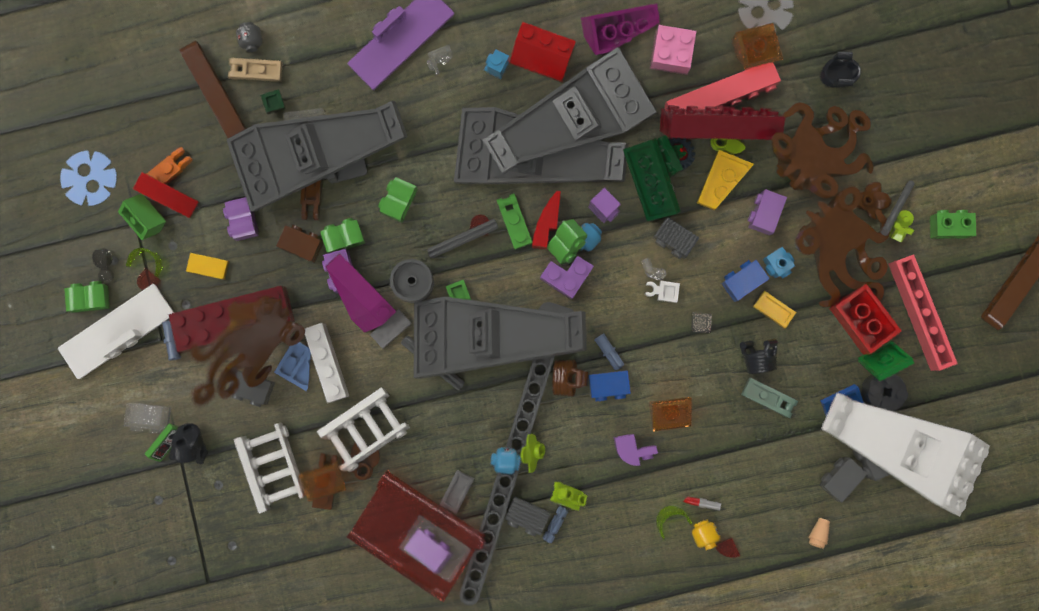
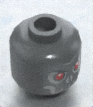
(249, 36)

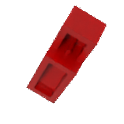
(165, 195)
(547, 222)

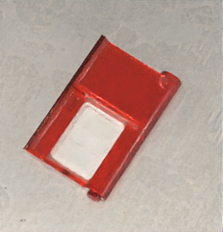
(392, 521)

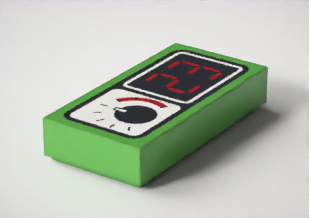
(162, 444)

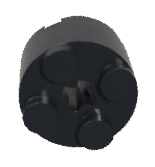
(894, 396)

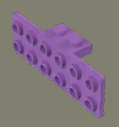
(398, 39)

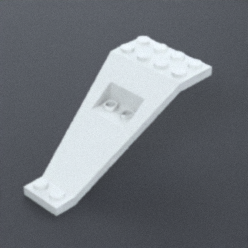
(921, 454)

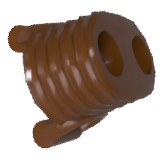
(562, 378)

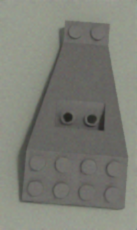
(602, 95)

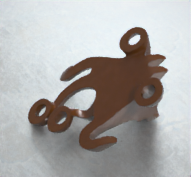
(807, 157)
(834, 234)
(254, 334)

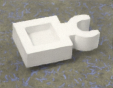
(666, 291)

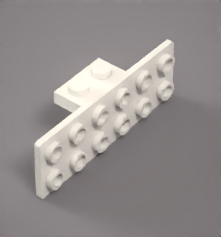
(116, 331)

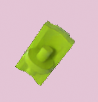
(901, 225)
(568, 496)

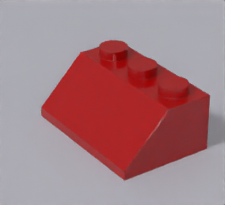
(542, 52)
(865, 319)

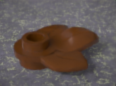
(875, 199)
(369, 462)

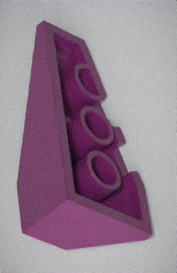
(615, 28)
(362, 301)

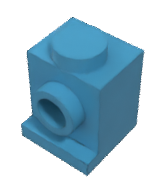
(497, 63)

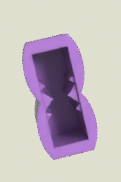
(241, 219)

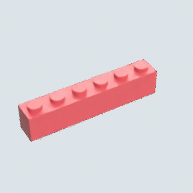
(731, 89)
(922, 313)

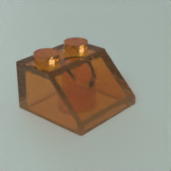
(757, 46)

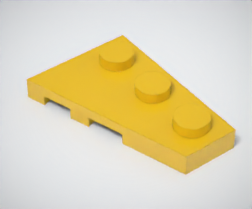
(722, 178)

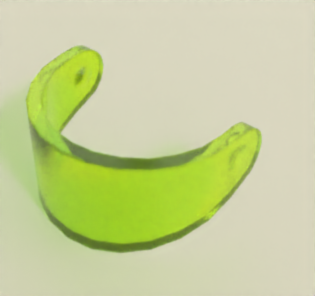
(135, 252)
(667, 512)

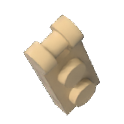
(255, 69)

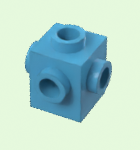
(772, 263)

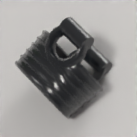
(840, 70)
(760, 360)
(187, 445)

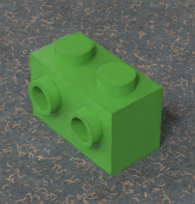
(141, 216)
(952, 225)

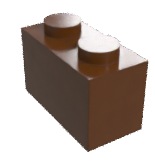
(299, 243)

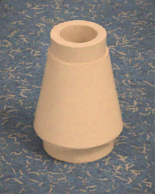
(820, 534)

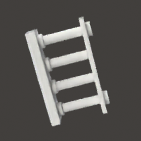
(347, 419)
(251, 464)

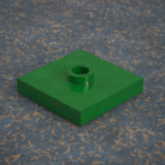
(886, 361)

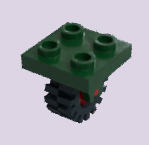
(676, 154)

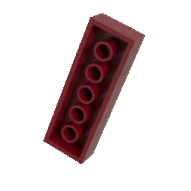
(720, 124)
(207, 322)

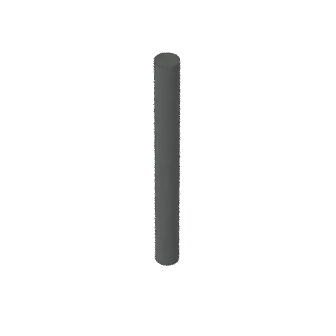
(897, 208)

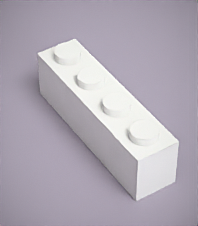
(326, 363)

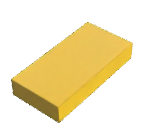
(207, 266)
(774, 309)

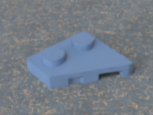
(296, 365)

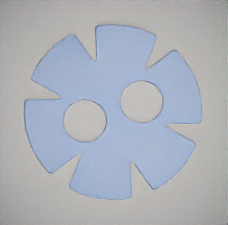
(103, 177)

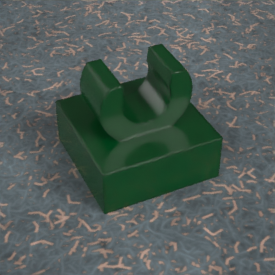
(273, 101)

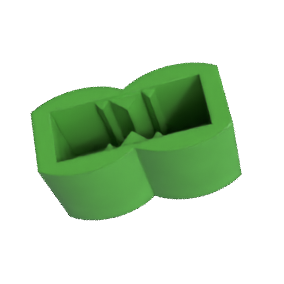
(398, 199)
(342, 236)
(567, 241)
(87, 298)

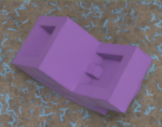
(628, 452)

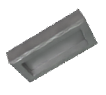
(390, 329)
(456, 491)

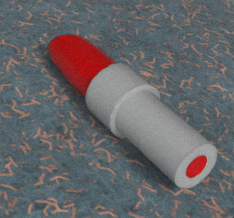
(703, 503)

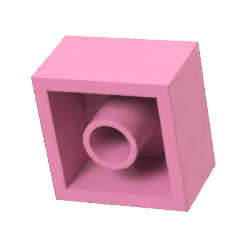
(673, 49)

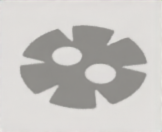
(779, 16)

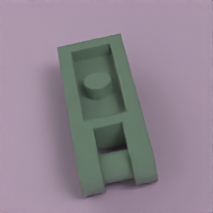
(768, 397)

